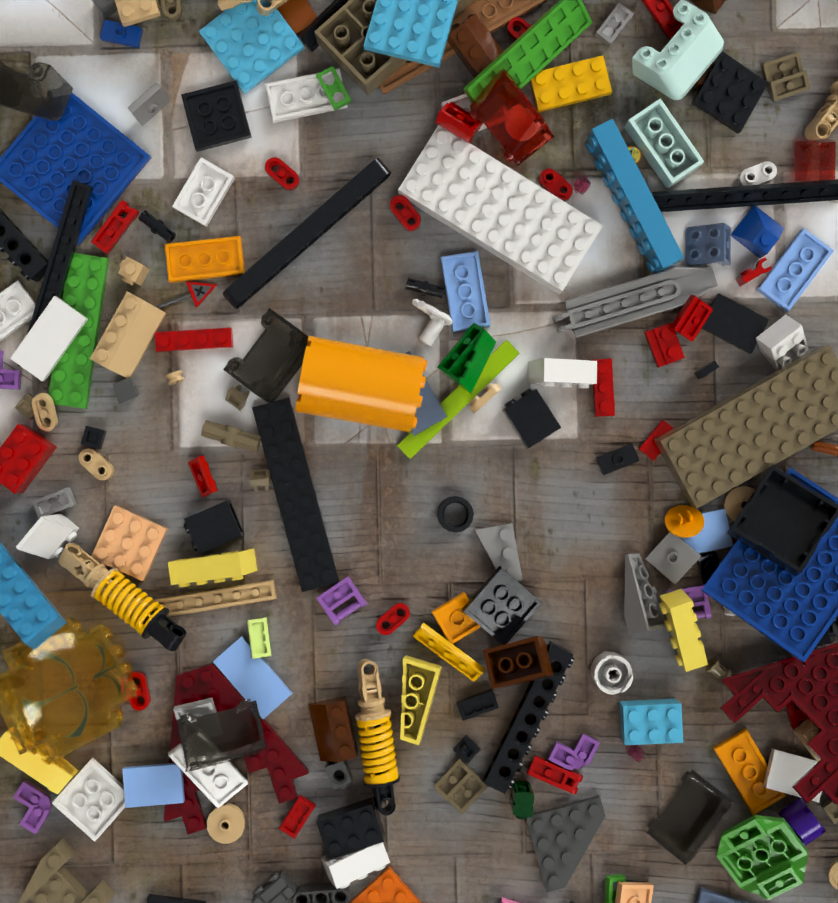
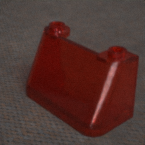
(511, 118)

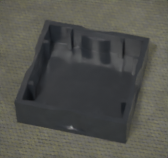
(784, 521)

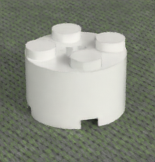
(611, 683)

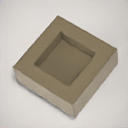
(831, 810)

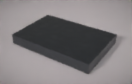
(735, 323)

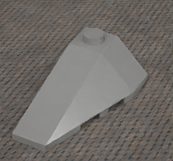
(640, 603)

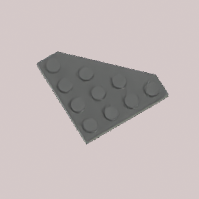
(562, 838)

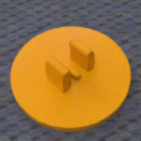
(684, 521)

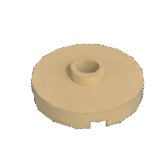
(733, 500)
(233, 816)

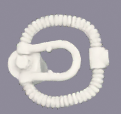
(436, 323)

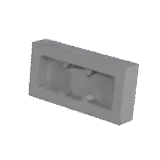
(614, 24)
(54, 502)

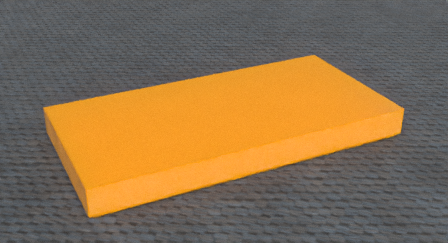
(204, 259)
(747, 770)

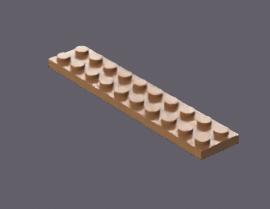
(492, 13)

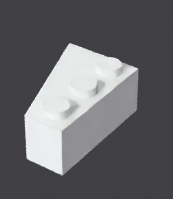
(562, 372)
(355, 865)

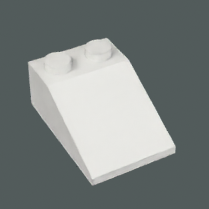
(49, 536)

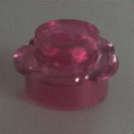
(581, 185)
(636, 753)

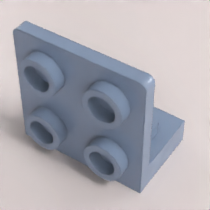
(708, 244)

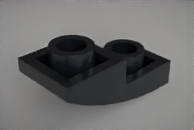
(707, 565)

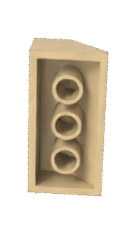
(128, 335)

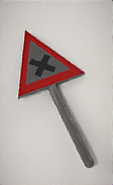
(197, 291)

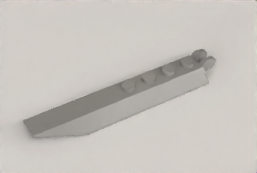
(635, 299)

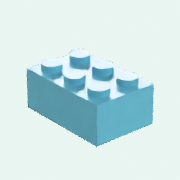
(650, 721)

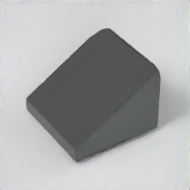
(106, 7)
(125, 390)

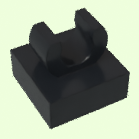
(466, 749)

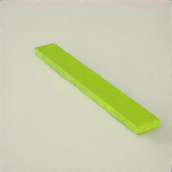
(460, 398)

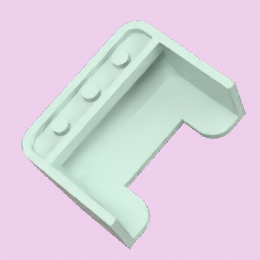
(684, 57)

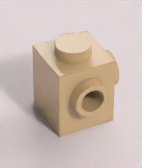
(132, 271)

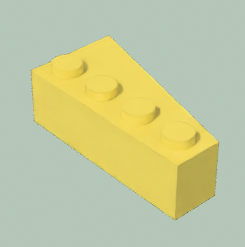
(212, 567)
(684, 631)
(418, 691)
(37, 764)

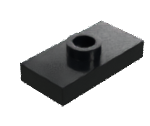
(617, 459)
(477, 704)

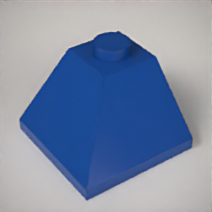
(757, 232)

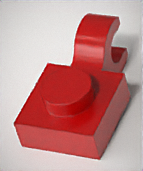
(750, 274)

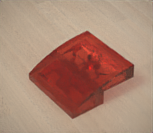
(814, 161)

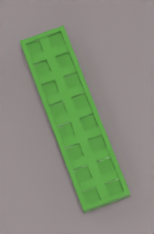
(536, 46)
(85, 293)

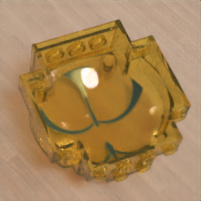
(65, 690)

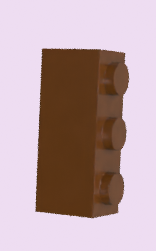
(474, 45)
(333, 730)

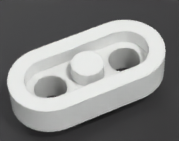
(758, 174)

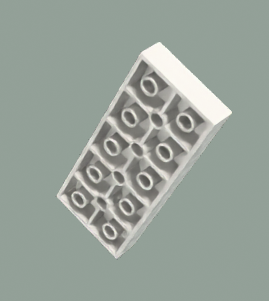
(499, 209)

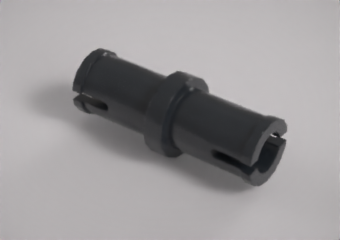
(157, 226)
(425, 288)

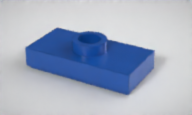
(117, 33)

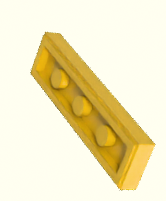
(449, 652)

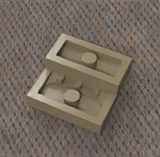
(785, 76)
(460, 786)

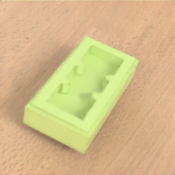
(259, 638)

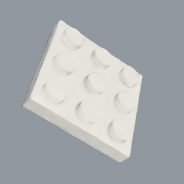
(92, 799)

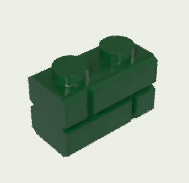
(522, 799)

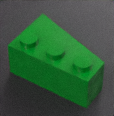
(468, 357)

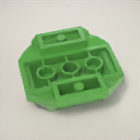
(765, 872)

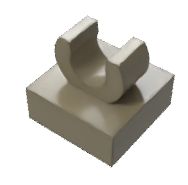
(236, 397)
(25, 406)
(260, 478)

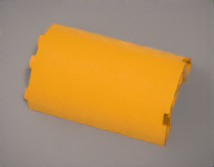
(360, 384)

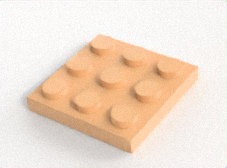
(129, 543)

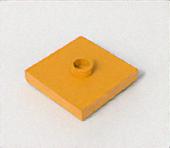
(453, 620)

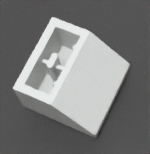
(782, 342)

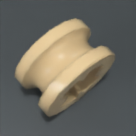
(175, 377)

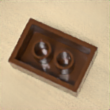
(517, 662)

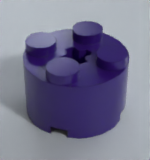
(802, 821)

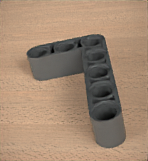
(328, 889)

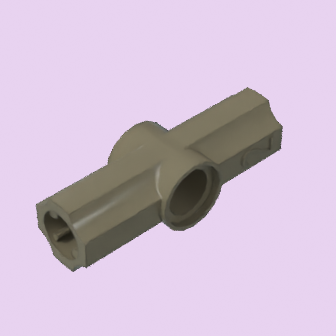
(231, 436)

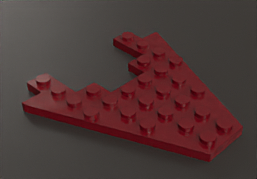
(815, 692)
(277, 757)

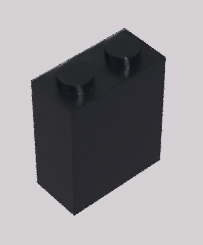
(531, 418)
(213, 527)

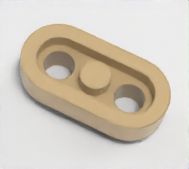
(478, 401)
(44, 411)
(96, 462)

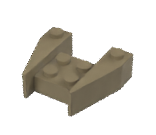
(57, 885)

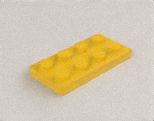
(571, 84)

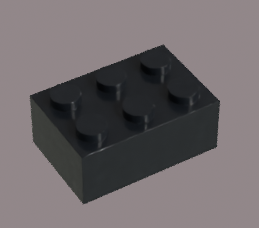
(350, 828)

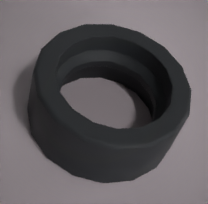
(469, 517)

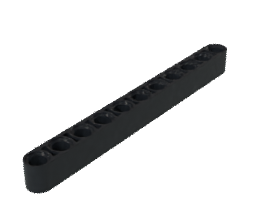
(307, 233)

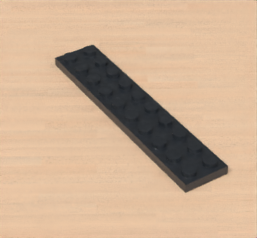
(295, 494)

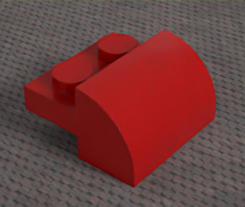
(458, 122)

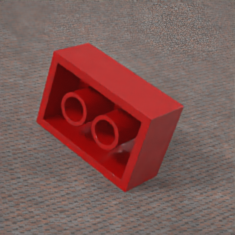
(23, 457)

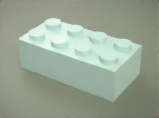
(663, 144)

